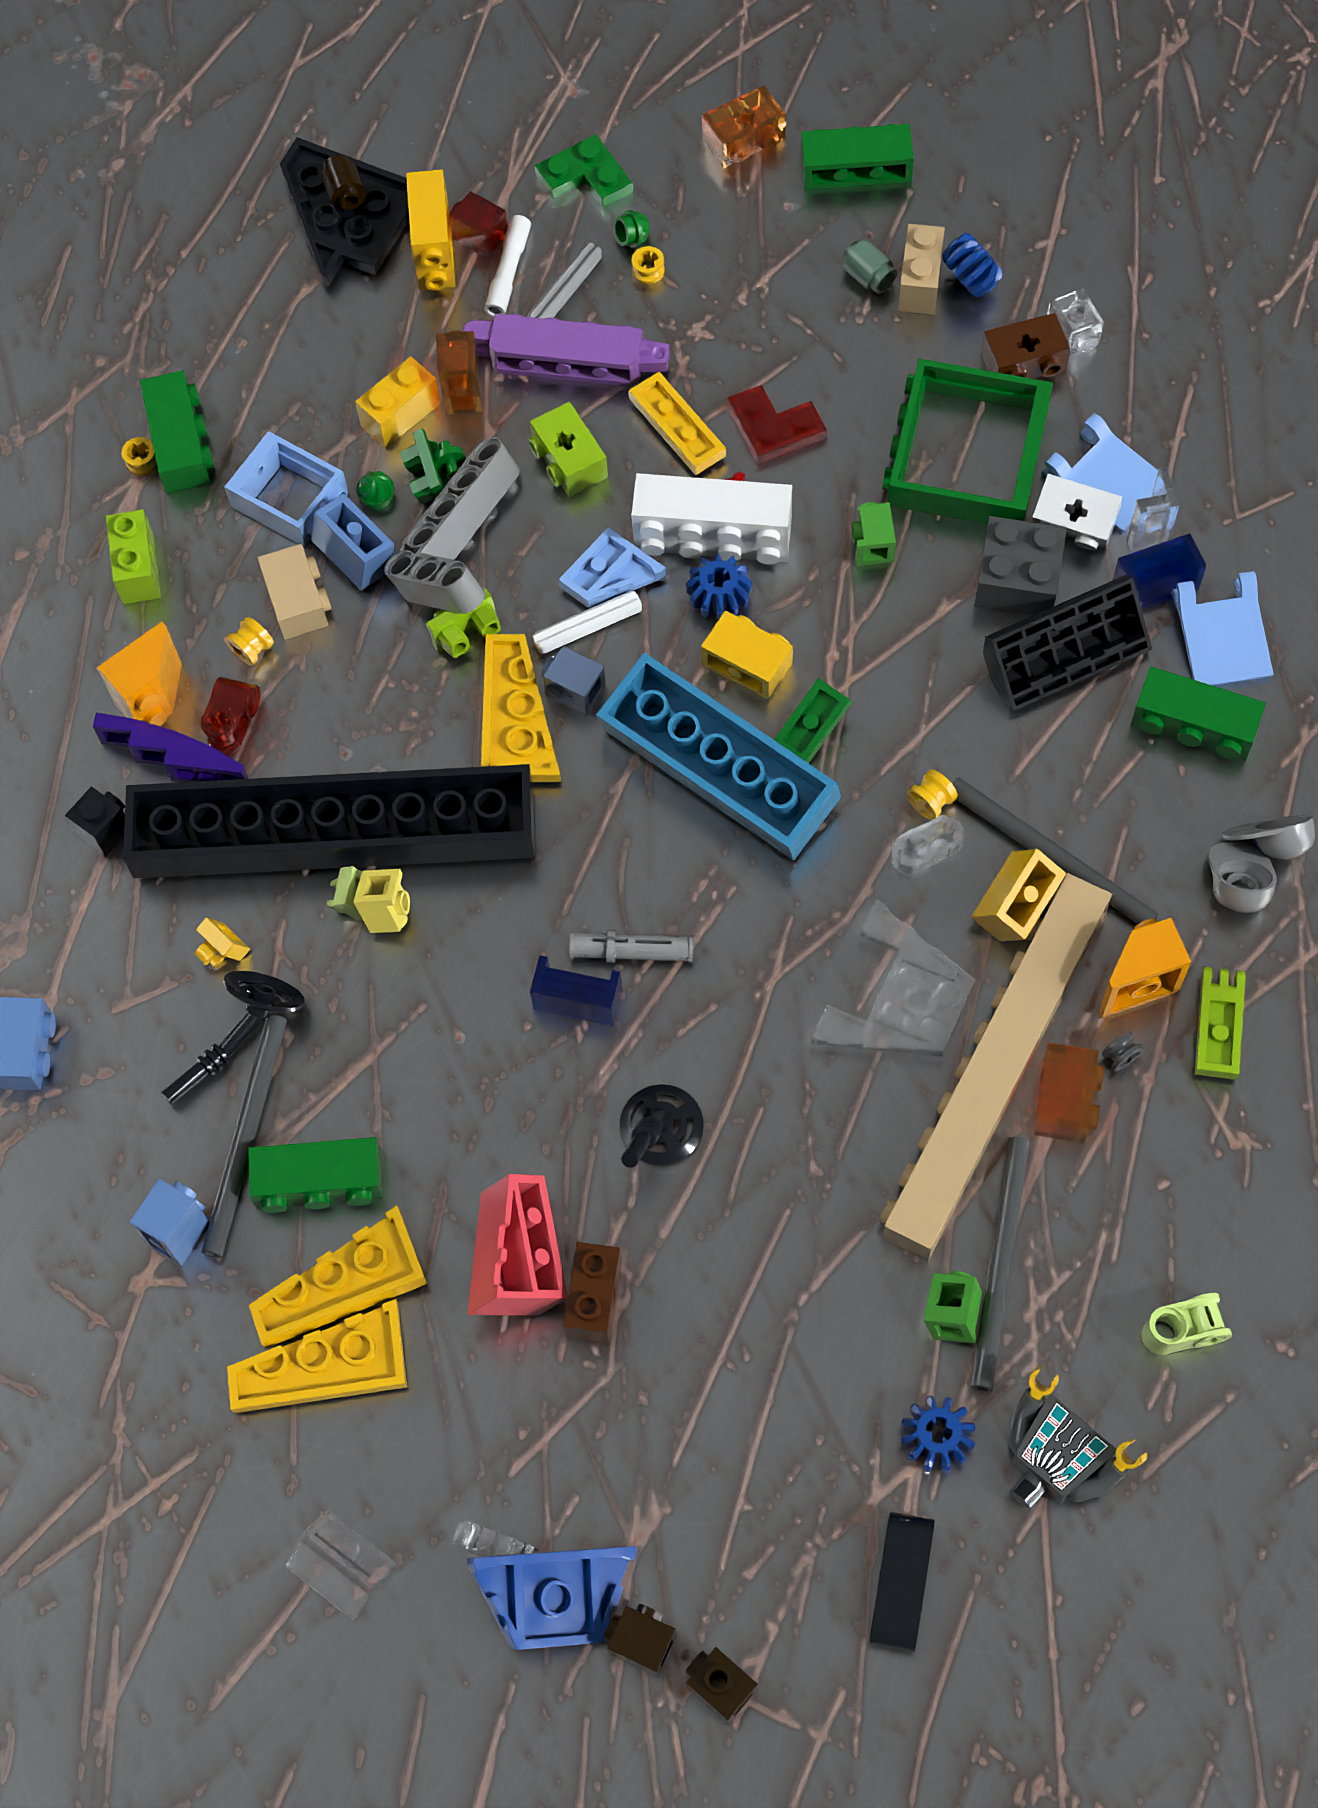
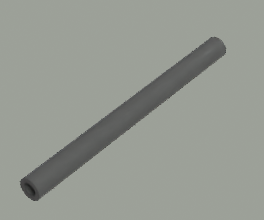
(1032, 839)
(244, 1136)
(1000, 1264)

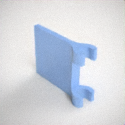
(1108, 467)
(1224, 636)

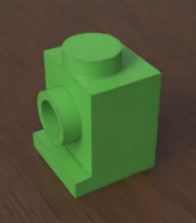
(873, 534)
(943, 1316)

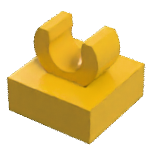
(219, 943)

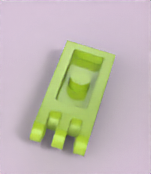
(1220, 1025)

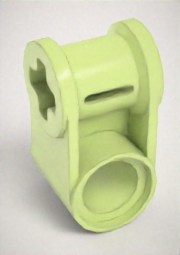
(1194, 1324)

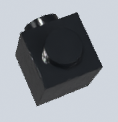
(98, 820)

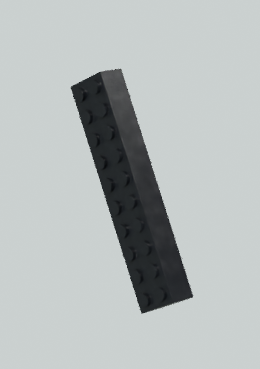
(329, 821)

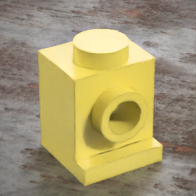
(382, 900)

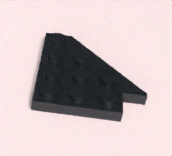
(338, 236)

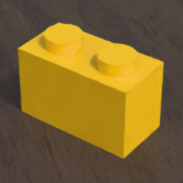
(398, 402)
(747, 654)
(1018, 895)

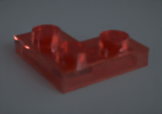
(770, 432)

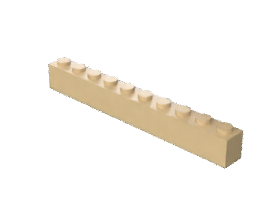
(995, 1067)

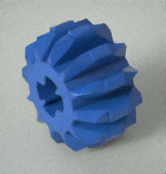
(972, 265)
(718, 586)
(953, 1430)

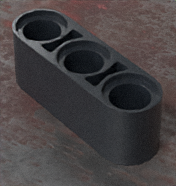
(902, 1581)

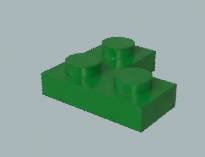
(586, 164)

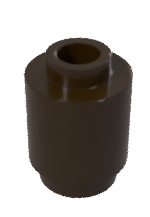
(343, 182)

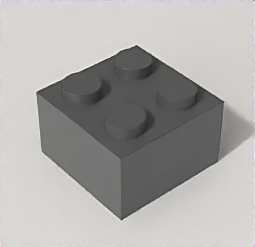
(1020, 566)

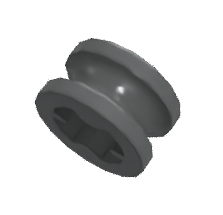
(1122, 1051)

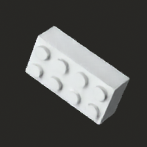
(712, 517)

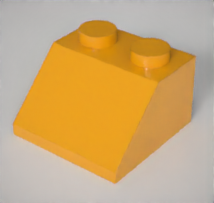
(144, 676)
(1148, 968)

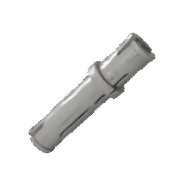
(625, 946)

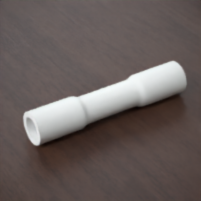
(513, 247)

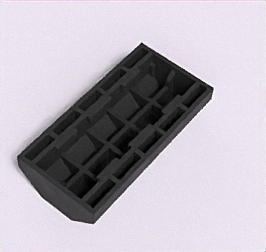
(1067, 643)

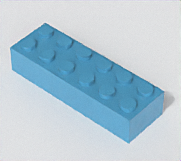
(719, 756)

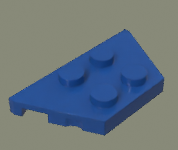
(552, 1595)

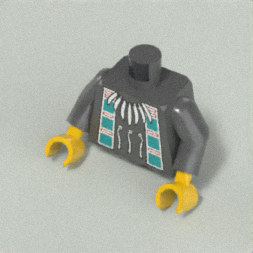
(1061, 1451)

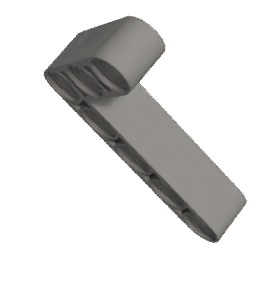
(424, 561)

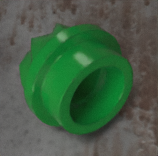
(631, 228)
(375, 490)

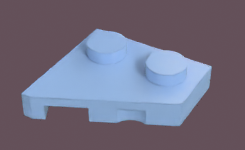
(609, 570)

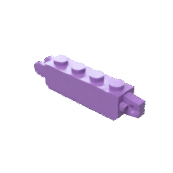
(568, 349)

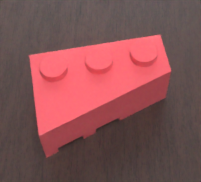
(516, 1251)

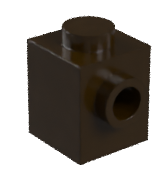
(640, 1638)
(720, 1684)

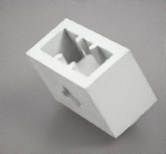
(1098, 507)

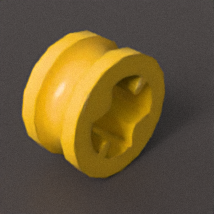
(651, 255)
(138, 465)

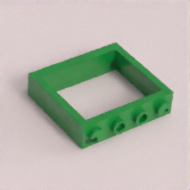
(978, 386)

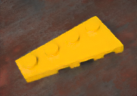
(513, 710)
(354, 1277)
(326, 1364)

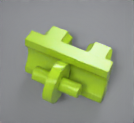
(451, 629)

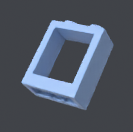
(261, 467)

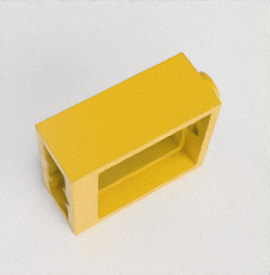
(430, 229)

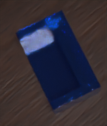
(1161, 567)
(575, 993)

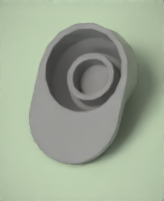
(1278, 837)
(1241, 876)

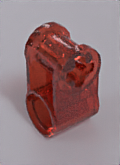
(230, 714)

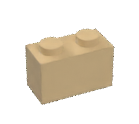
(921, 269)
(293, 590)

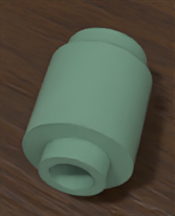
(869, 266)

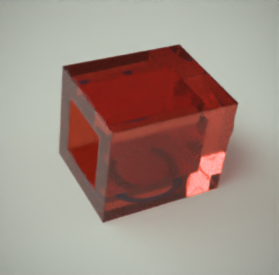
(478, 223)

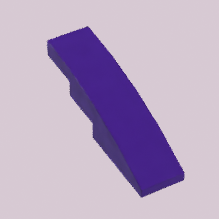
(181, 755)

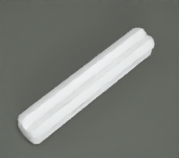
(587, 622)

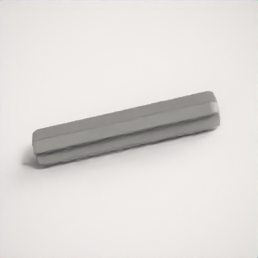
(567, 282)

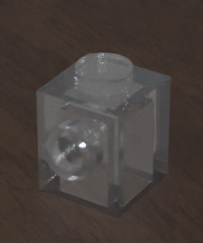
(1078, 320)

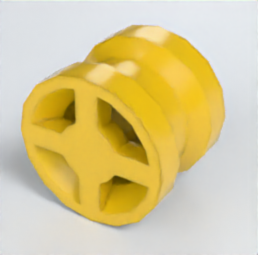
(249, 641)
(931, 794)

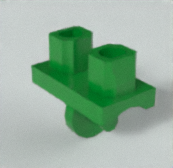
(438, 462)

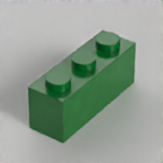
(857, 156)
(177, 431)
(1198, 714)
(315, 1174)

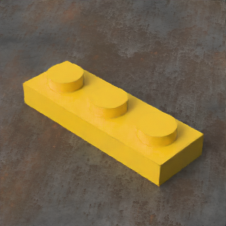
(677, 423)

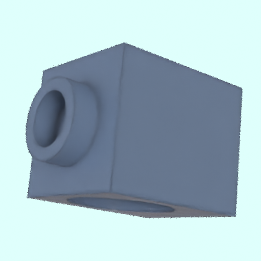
(573, 679)

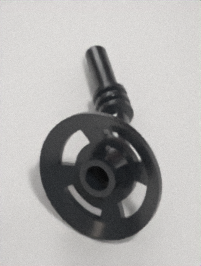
(260, 1000)
(659, 1127)

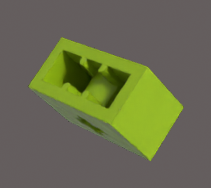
(568, 449)
(133, 556)

